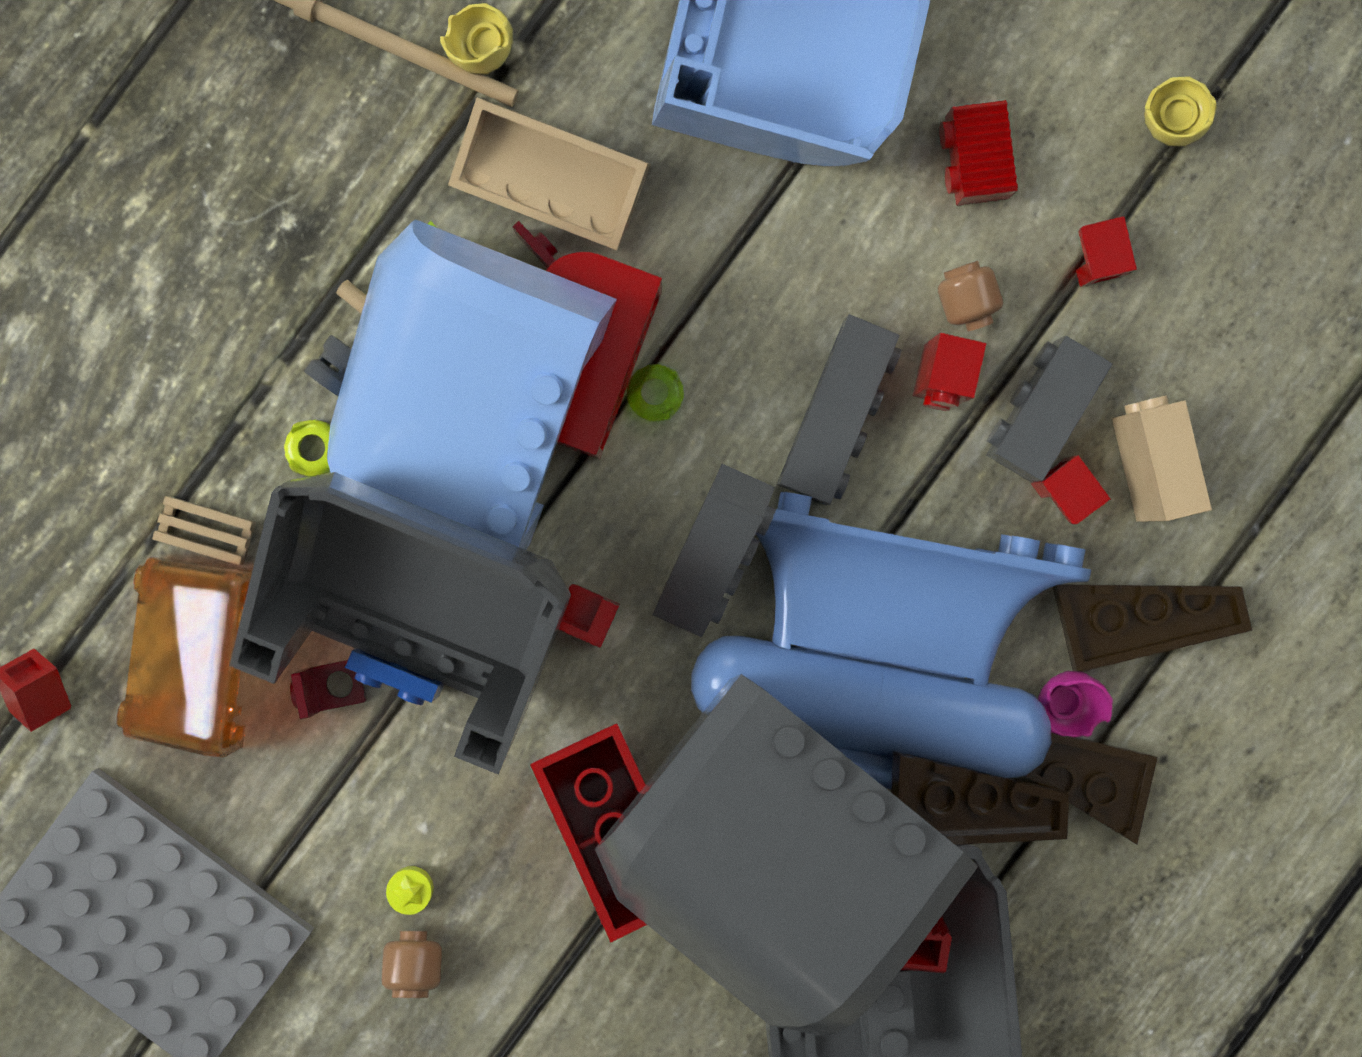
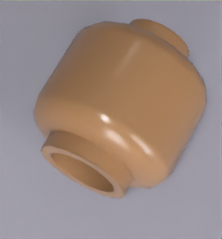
(970, 295)
(411, 965)

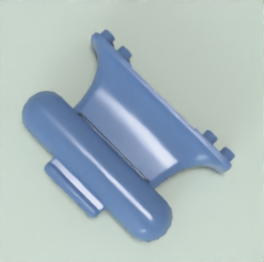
(887, 643)

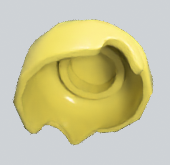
(478, 38)
(1179, 111)

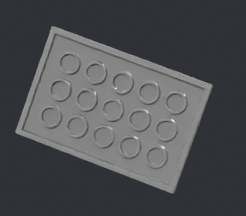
(149, 920)

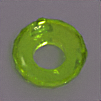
(671, 404)

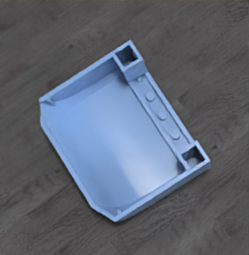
(791, 75)
(463, 379)

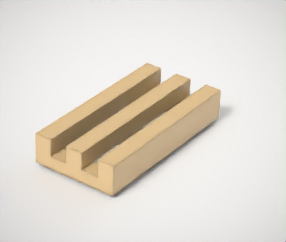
(167, 520)

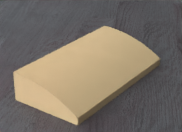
(548, 174)

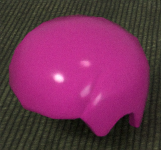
(1075, 703)

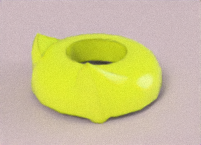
(292, 447)

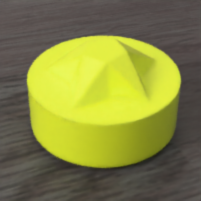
(409, 890)

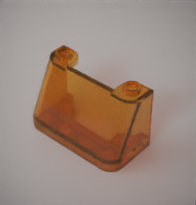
(181, 656)

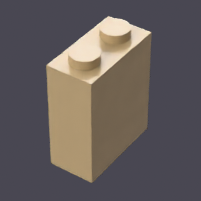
(1161, 460)

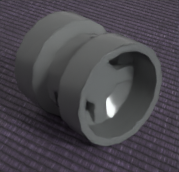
(319, 369)

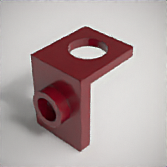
(537, 244)
(311, 693)

